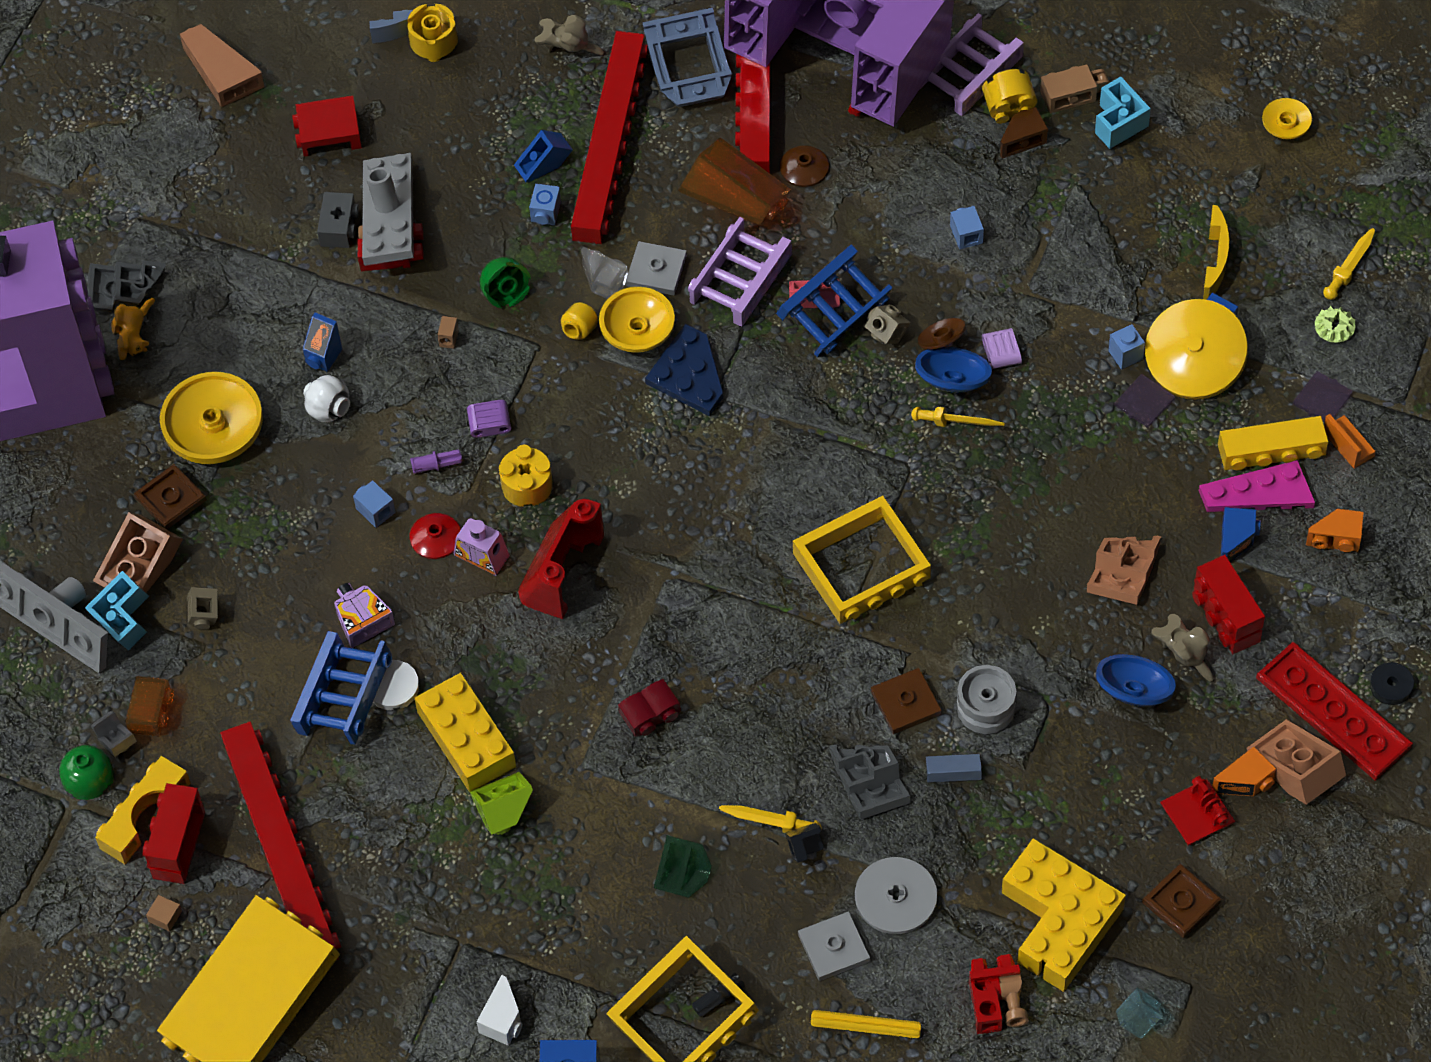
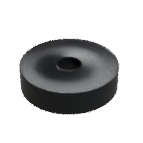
(1395, 673)

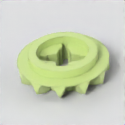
(1344, 329)

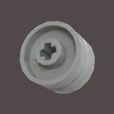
(986, 699)

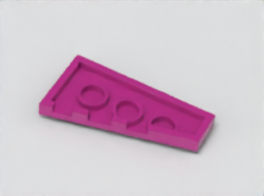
(1268, 487)

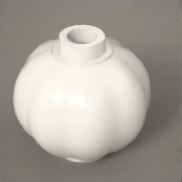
(325, 396)

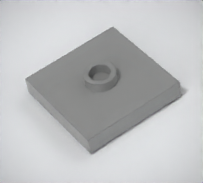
(656, 267)
(833, 946)

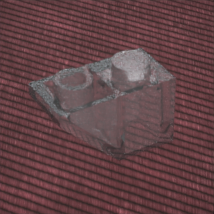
(603, 273)

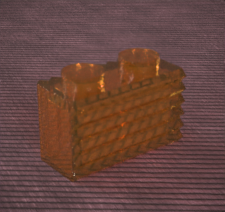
(149, 705)

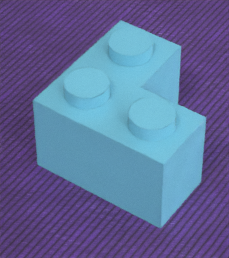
(1122, 114)
(114, 609)

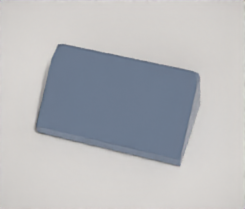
(953, 768)

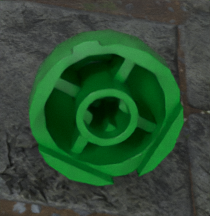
(504, 282)
(86, 772)

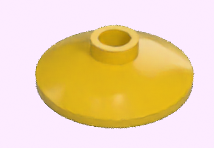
(1286, 111)

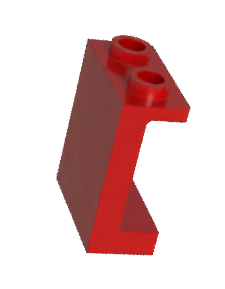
(326, 123)

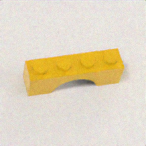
(119, 834)

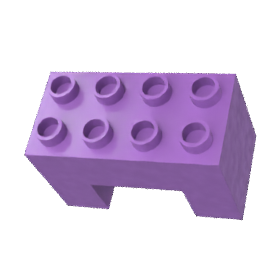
(891, 41)
(48, 337)

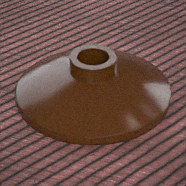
(804, 173)
(941, 333)

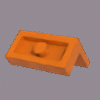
(1348, 440)

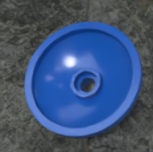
(953, 369)
(1135, 680)

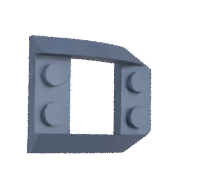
(682, 28)

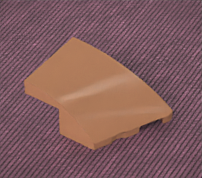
(1123, 568)

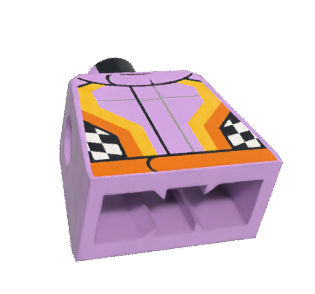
(481, 546)
(361, 613)

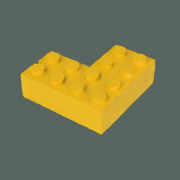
(1072, 907)

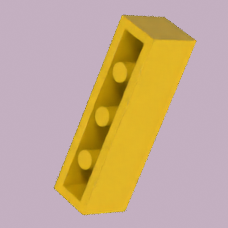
(1272, 443)

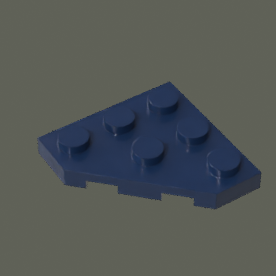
(688, 372)

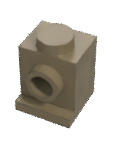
(205, 600)

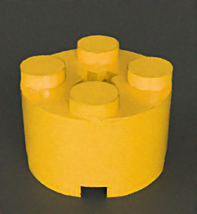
(432, 31)
(1009, 94)
(525, 476)

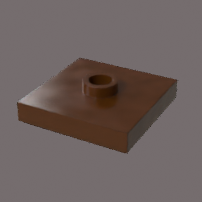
(170, 496)
(906, 701)
(1181, 900)

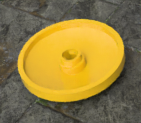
(1196, 349)
(211, 417)

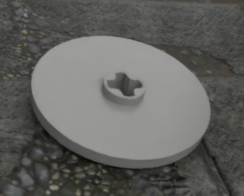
(876, 901)

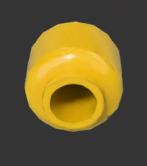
(579, 321)

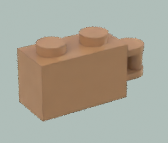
(1072, 87)

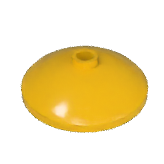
(636, 309)

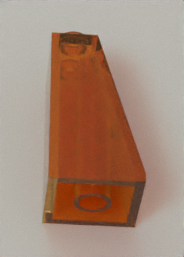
(735, 184)

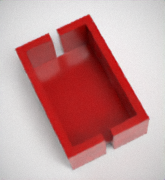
(1228, 605)
(174, 833)

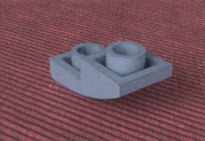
(391, 29)

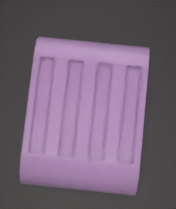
(1001, 348)

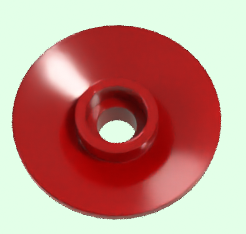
(434, 544)

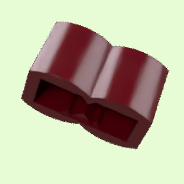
(649, 708)

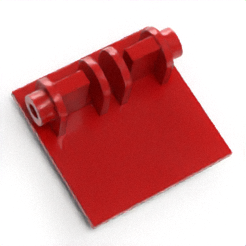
(1197, 811)

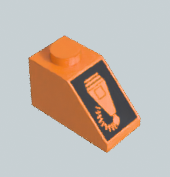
(1246, 775)

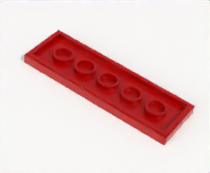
(1334, 711)

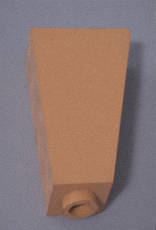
(220, 66)

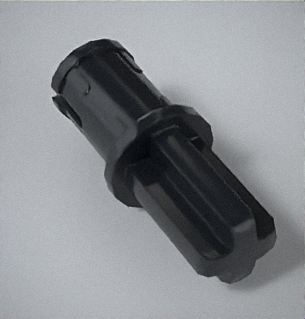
(714, 997)

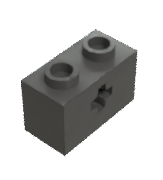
(337, 220)

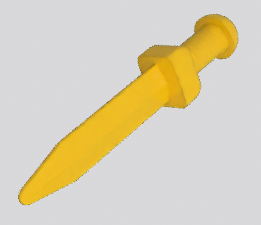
(1343, 274)
(941, 417)
(786, 822)

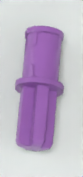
(435, 461)

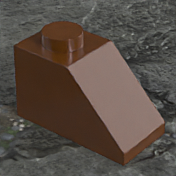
(1023, 133)

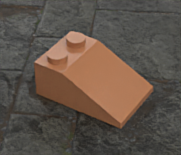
(140, 551)
(1301, 761)

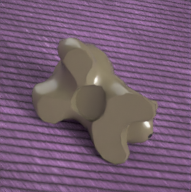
(569, 36)
(1186, 645)

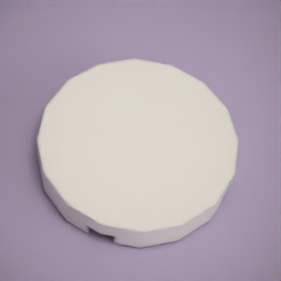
(397, 687)

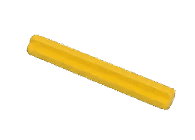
(865, 1024)

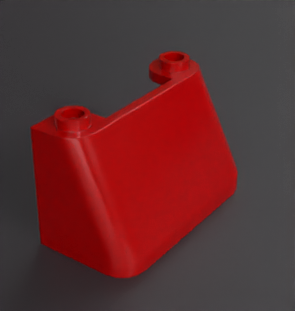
(572, 529)

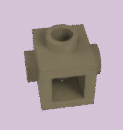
(887, 324)

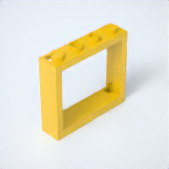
(843, 527)
(657, 978)

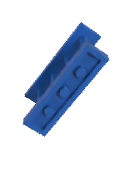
(828, 277)
(324, 672)

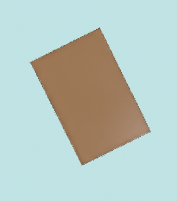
(448, 332)
(164, 913)

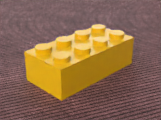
(465, 732)

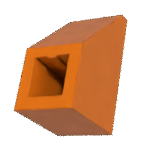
(1337, 531)

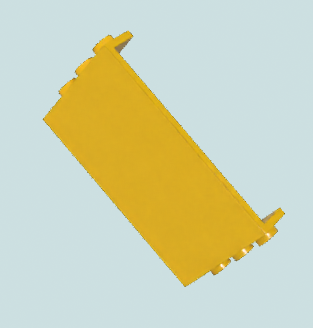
(249, 987)

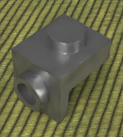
(113, 734)

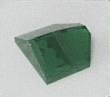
(682, 867)

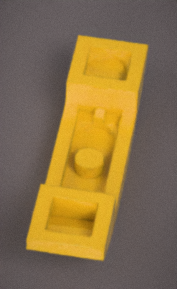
(1218, 232)

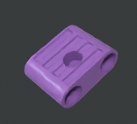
(488, 418)

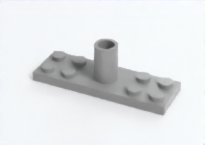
(387, 209)
(53, 615)

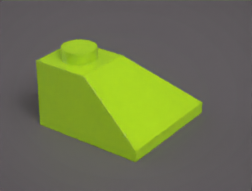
(502, 802)

